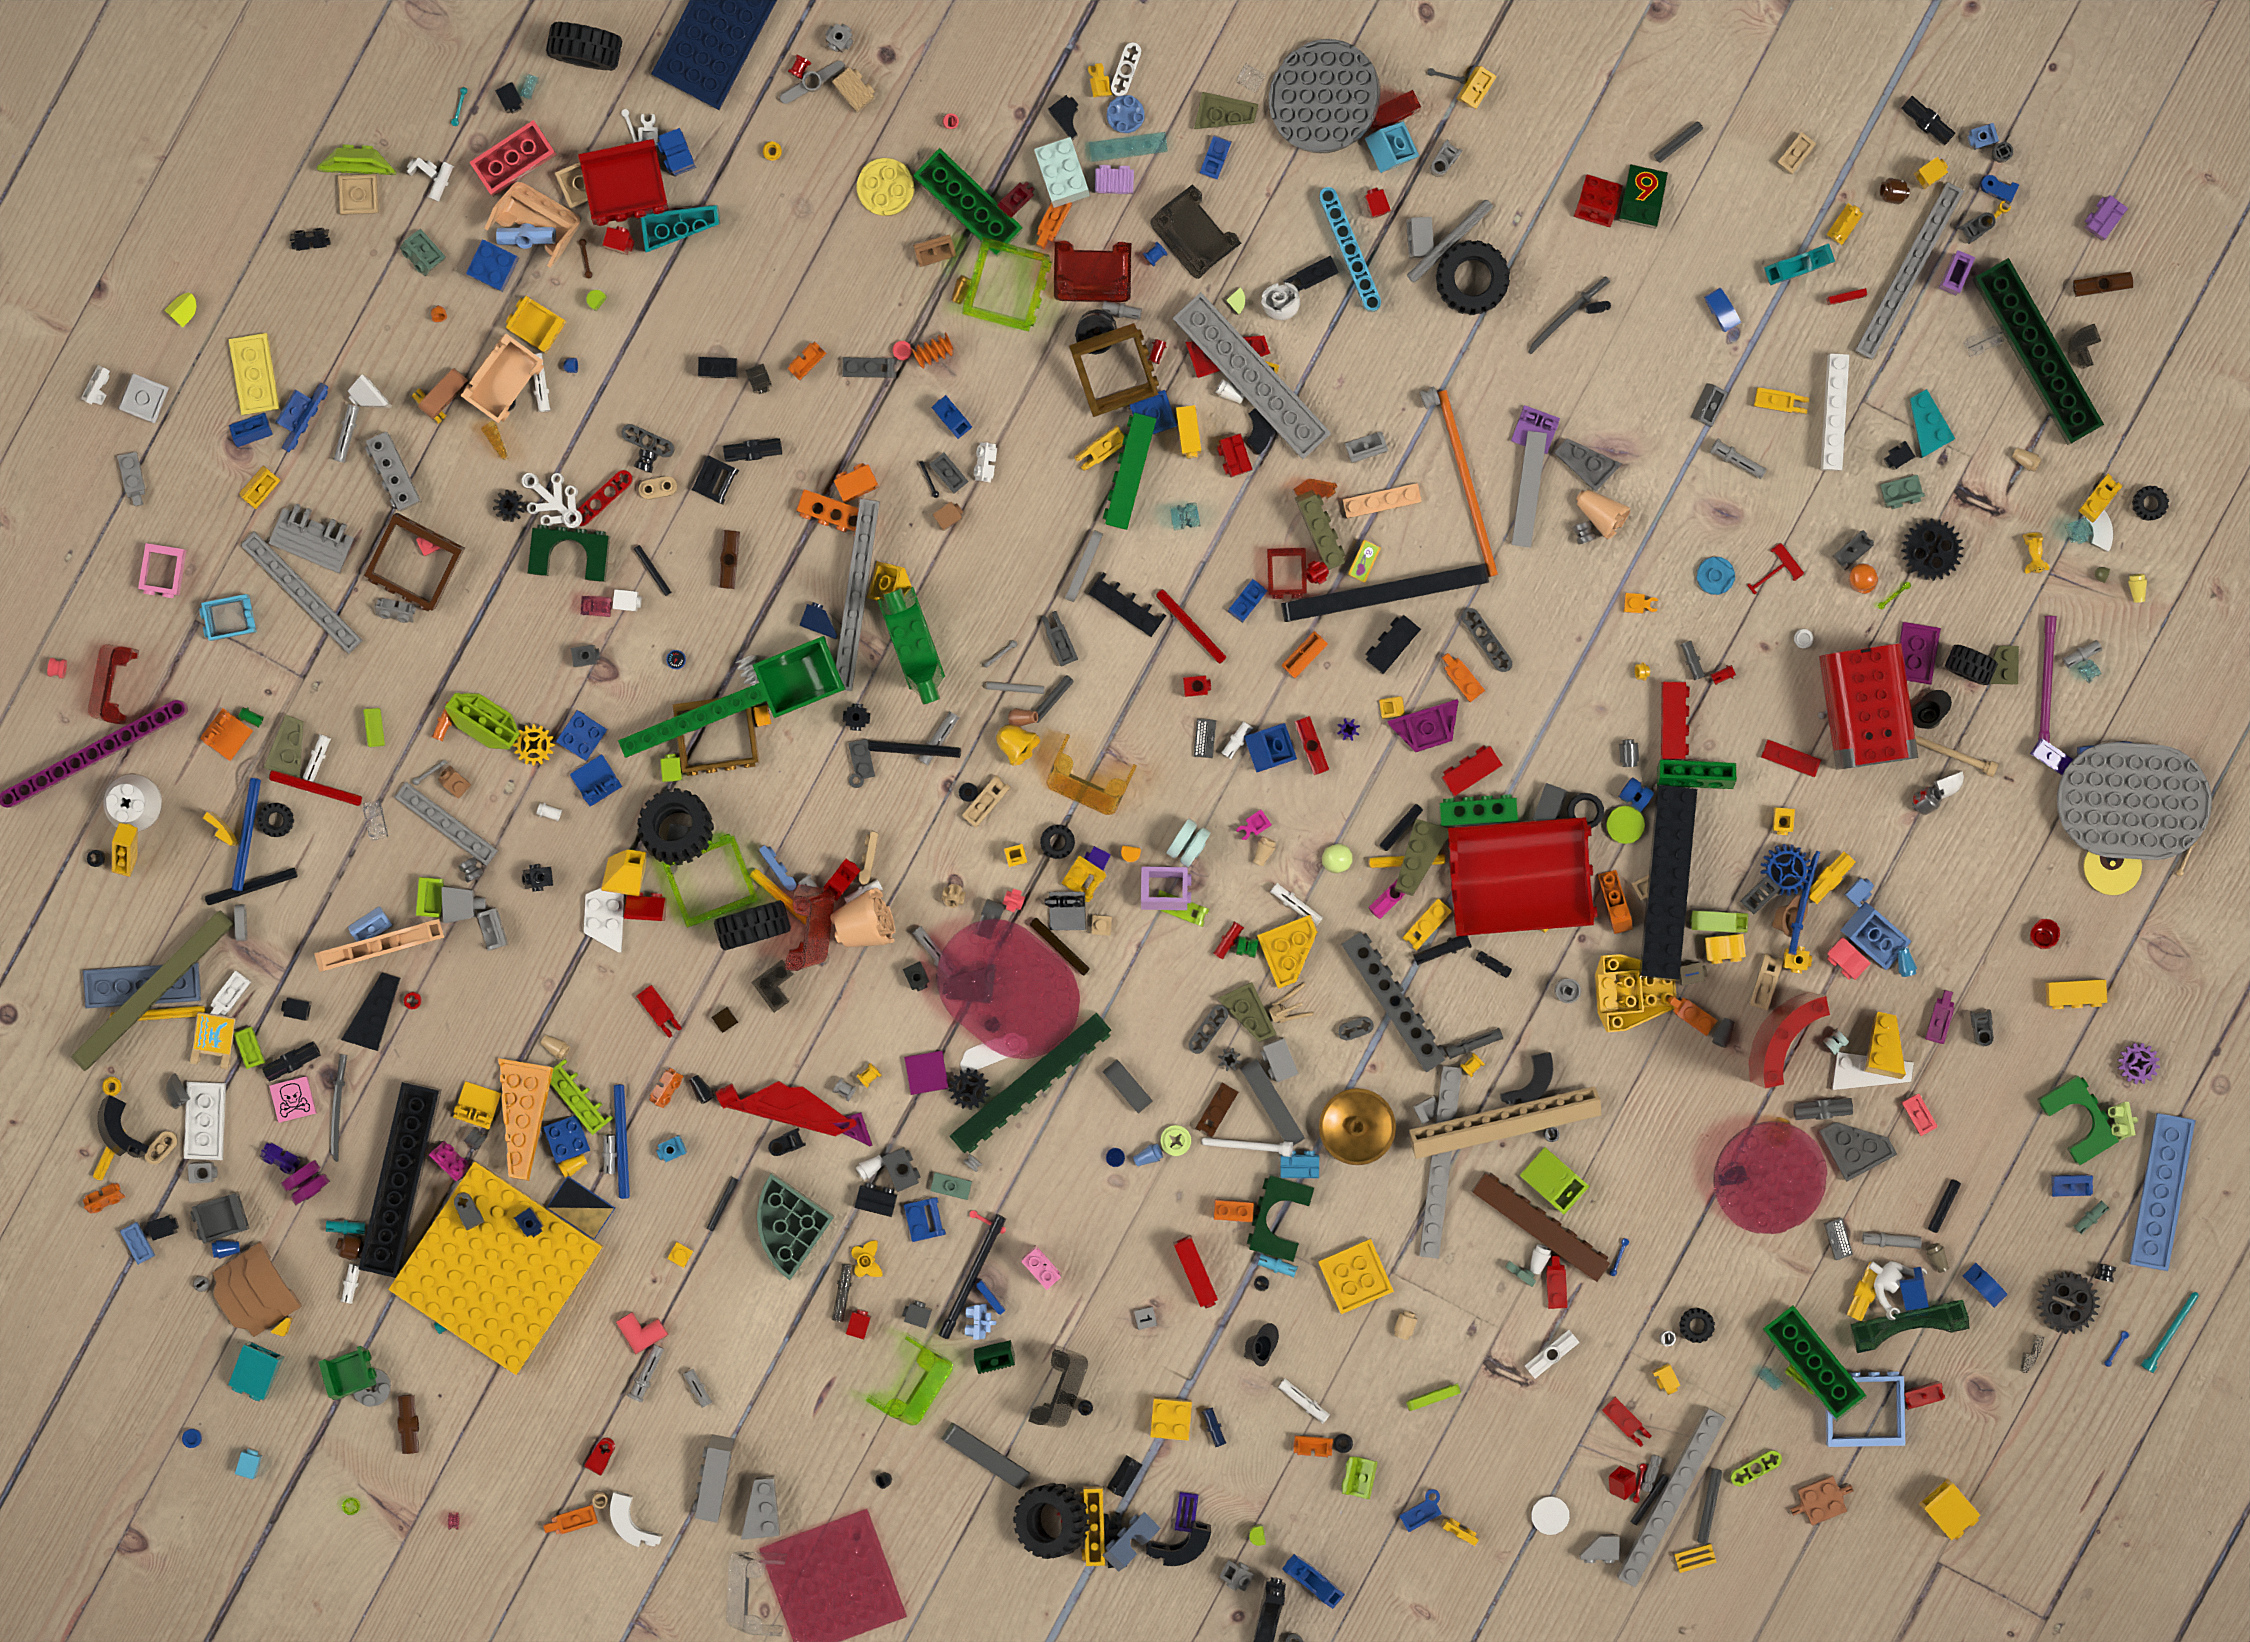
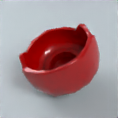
(2045, 934)

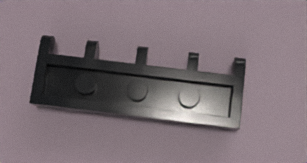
(1125, 606)

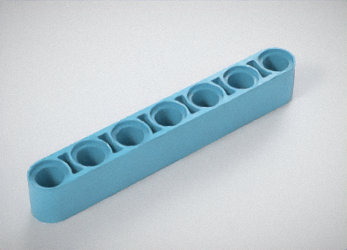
(1350, 239)

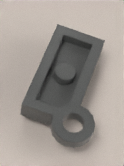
(861, 762)

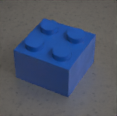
(492, 265)

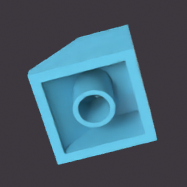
(1391, 147)

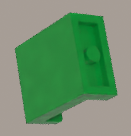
(348, 1373)

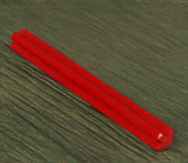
(1191, 626)
(315, 788)

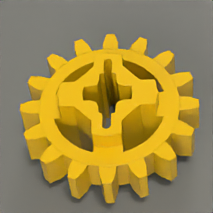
(540, 751)

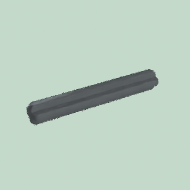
(1709, 1506)

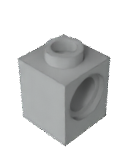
(193, 1172)

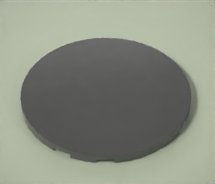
(1324, 96)

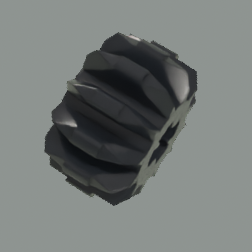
(513, 500)

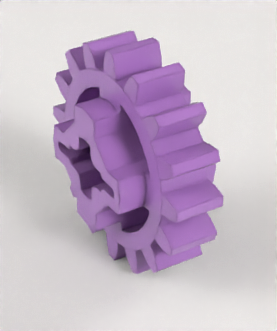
(2136, 1054)

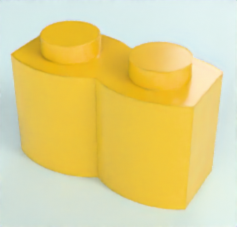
(1725, 947)

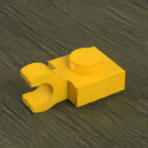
(1099, 83)

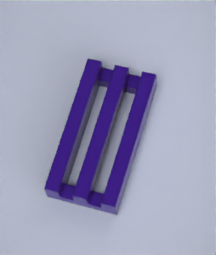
(1188, 1495)

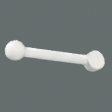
(625, 113)

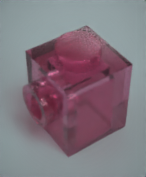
(595, 606)

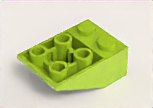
(1554, 1180)

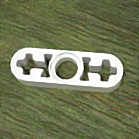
(1126, 54)

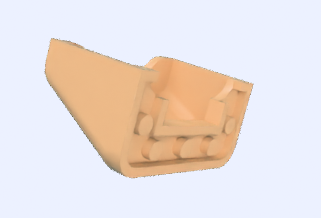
(501, 378)

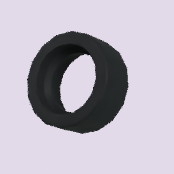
(1587, 796)

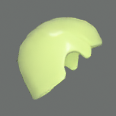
(1337, 858)

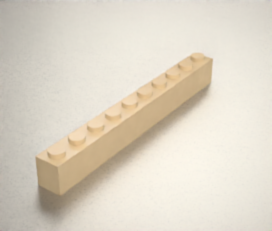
(1505, 1122)

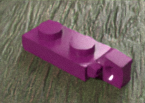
(1940, 1018)

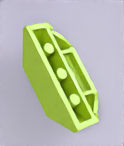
(356, 161)
(483, 720)

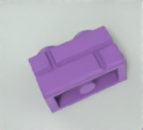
(2105, 217)

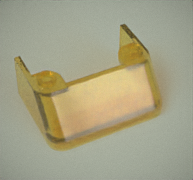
(1082, 791)

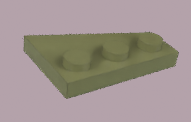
(1224, 111)
(287, 748)
(1249, 1011)

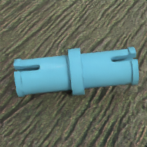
(1277, 1265)

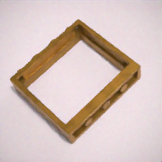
(1124, 397)
(712, 767)

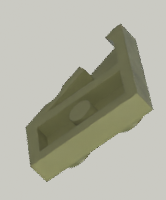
(2008, 664)

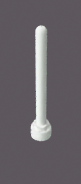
(1284, 1148)

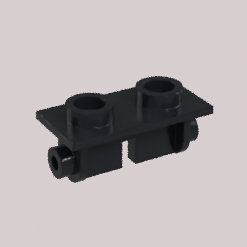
(317, 237)
(1124, 1476)

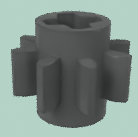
(1232, 1064)

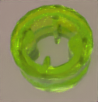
(356, 1503)

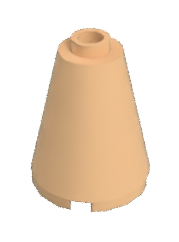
(1603, 512)

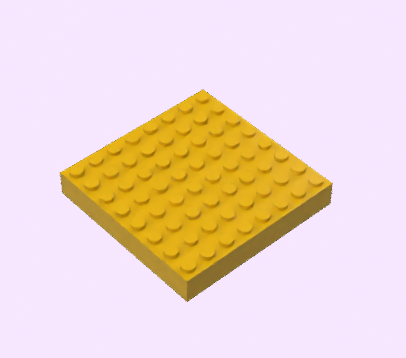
(494, 1280)

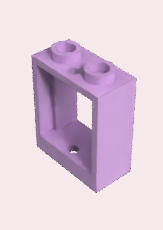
(1164, 903)

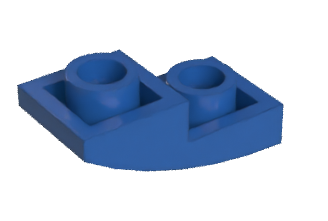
(1722, 309)

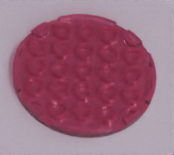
(1770, 1177)

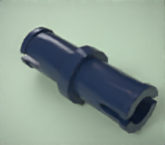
(1214, 1427)

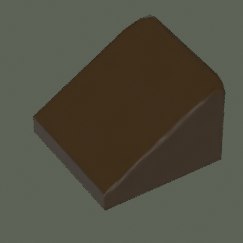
(724, 1019)

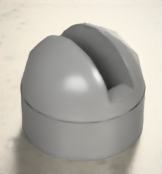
(204, 1287)
(1670, 1336)

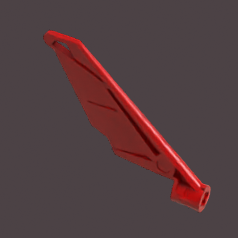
(787, 1105)

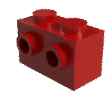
(618, 240)

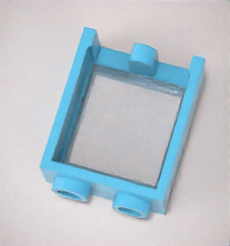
(227, 617)

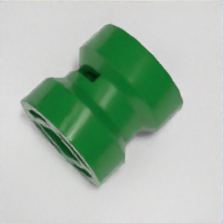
(1251, 947)

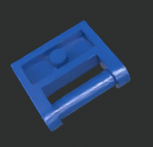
(918, 1221)

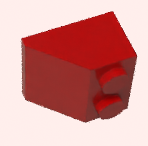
(645, 907)

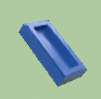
(991, 1298)

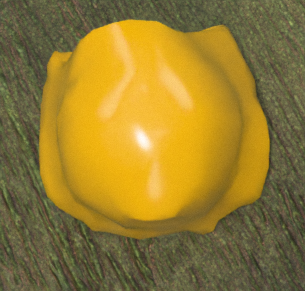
(1014, 740)

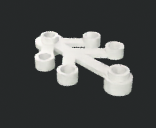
(555, 501)

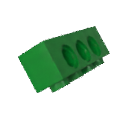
(1696, 774)
(1508, 813)

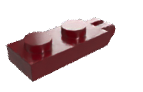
(1016, 199)

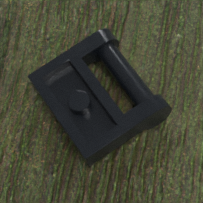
(709, 476)

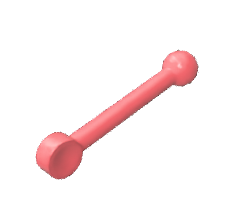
(973, 1214)

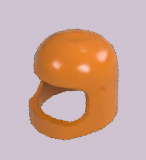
(1863, 578)

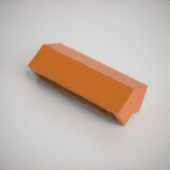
(1304, 654)

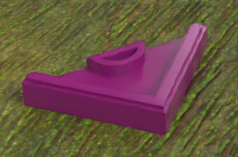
(858, 1132)

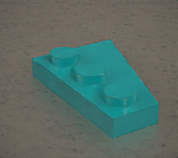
(1929, 424)

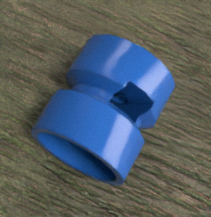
(1631, 789)

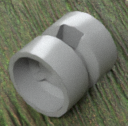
(1567, 990)

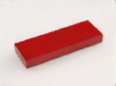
(1791, 758)

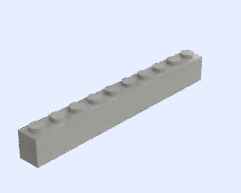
(1671, 1497)

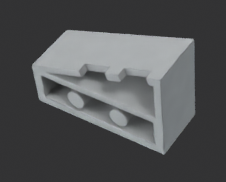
(762, 1512)

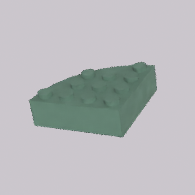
(789, 1224)

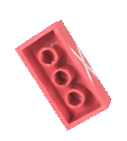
(513, 158)

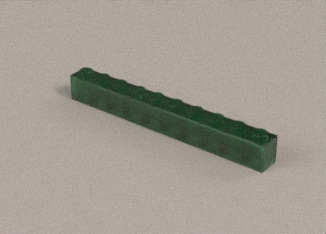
(1030, 1082)

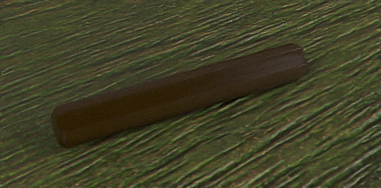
(1059, 946)

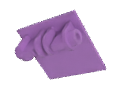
(1535, 421)

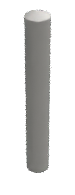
(1015, 687)

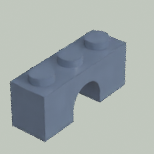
(1120, 1552)

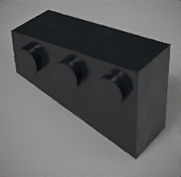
(1392, 643)

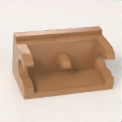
(935, 250)

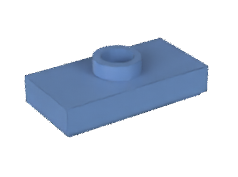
(137, 1243)

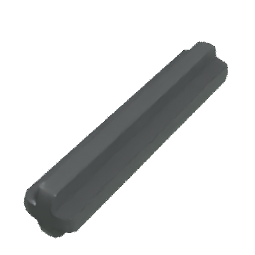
(1679, 141)
(1053, 697)

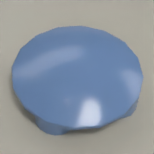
(1125, 114)

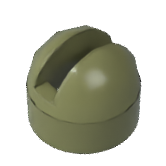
(2102, 574)

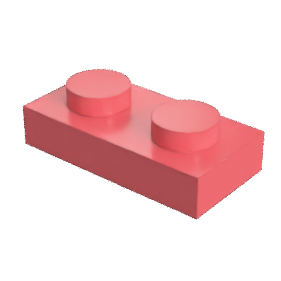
(1919, 1114)

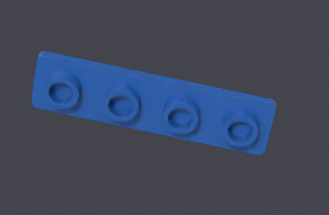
(298, 412)

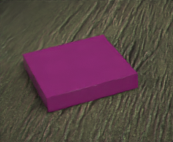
(926, 1072)

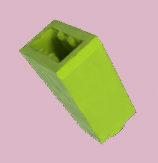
(1719, 921)

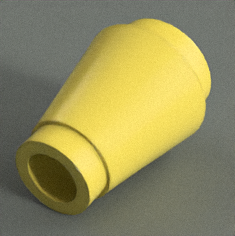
(2138, 587)

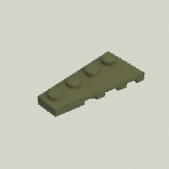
(1420, 854)

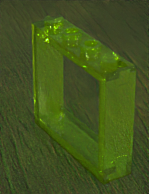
(1035, 302)
(724, 840)

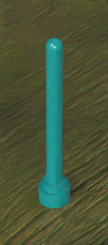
(2151, 1362)

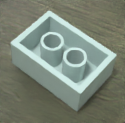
(1062, 172)

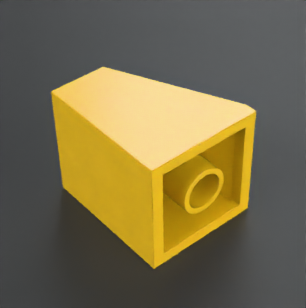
(1950, 1510)

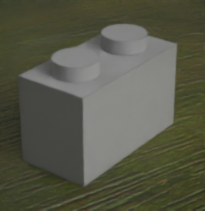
(1279, 1059)

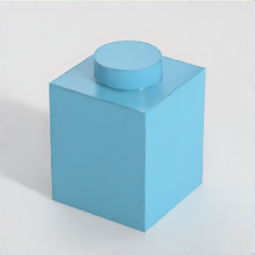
(248, 1463)

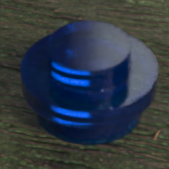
(1115, 1157)

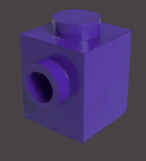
(1097, 857)

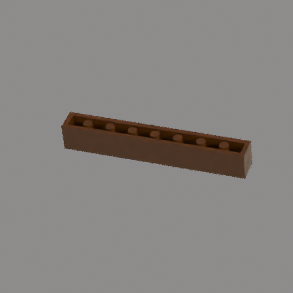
(1538, 1225)

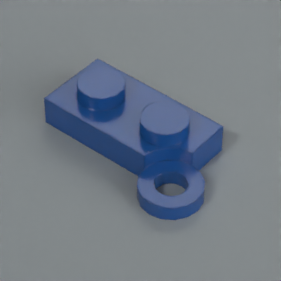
(1422, 1512)

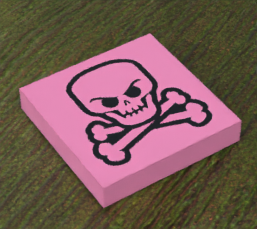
(292, 1099)

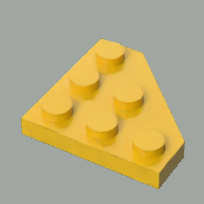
(1288, 949)

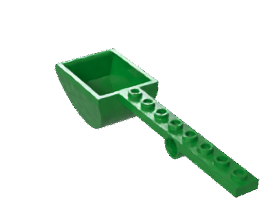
(785, 682)

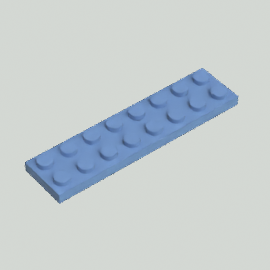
(2162, 1192)

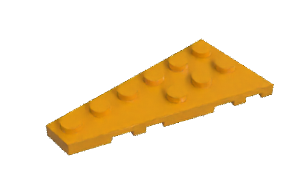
(523, 1105)

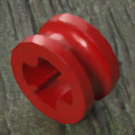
(408, 1004)

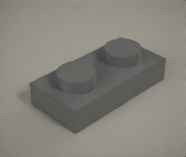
(949, 473)

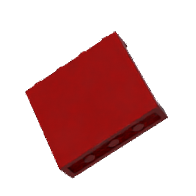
(623, 182)

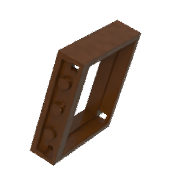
(429, 535)

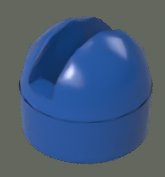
(571, 365)

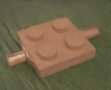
(1822, 1500)

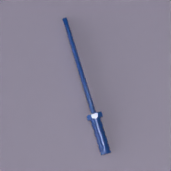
(1797, 926)

